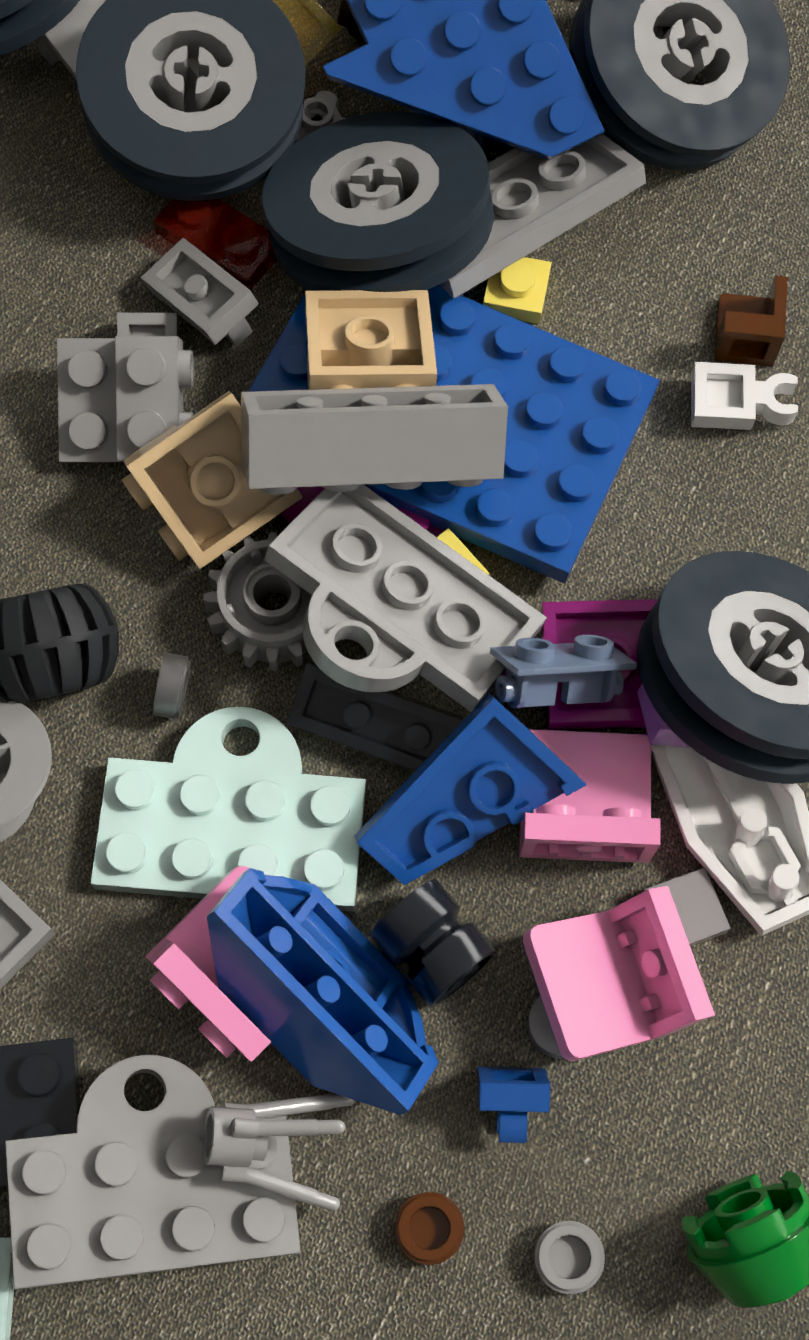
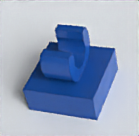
(512, 1095)

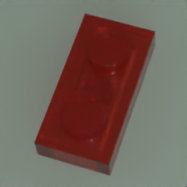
(221, 234)

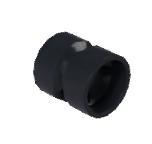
(432, 942)

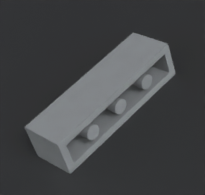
(372, 437)

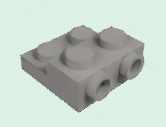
(119, 394)

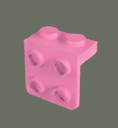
(189, 974)
(617, 976)

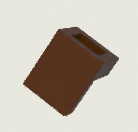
(751, 326)

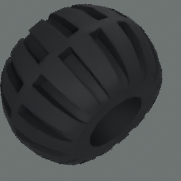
(55, 643)

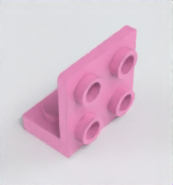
(605, 817)

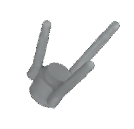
(242, 1132)

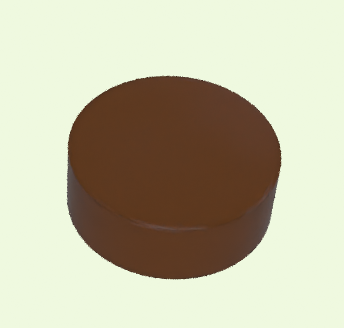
(429, 1228)

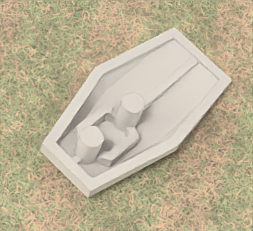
(743, 834)

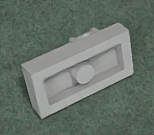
(202, 293)

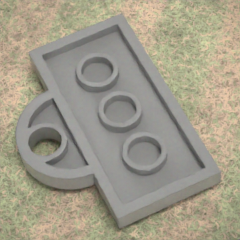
(399, 597)
(136, 1189)

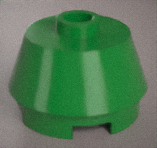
(753, 1240)

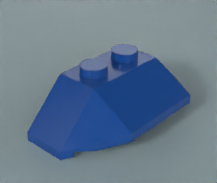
(319, 991)

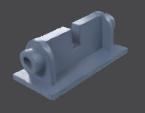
(536, 666)

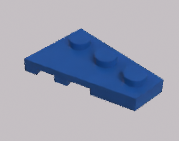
(466, 789)

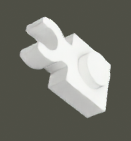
(731, 398)

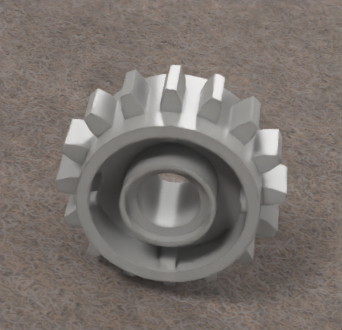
(254, 631)

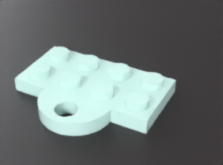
(209, 811)

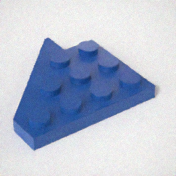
(474, 64)

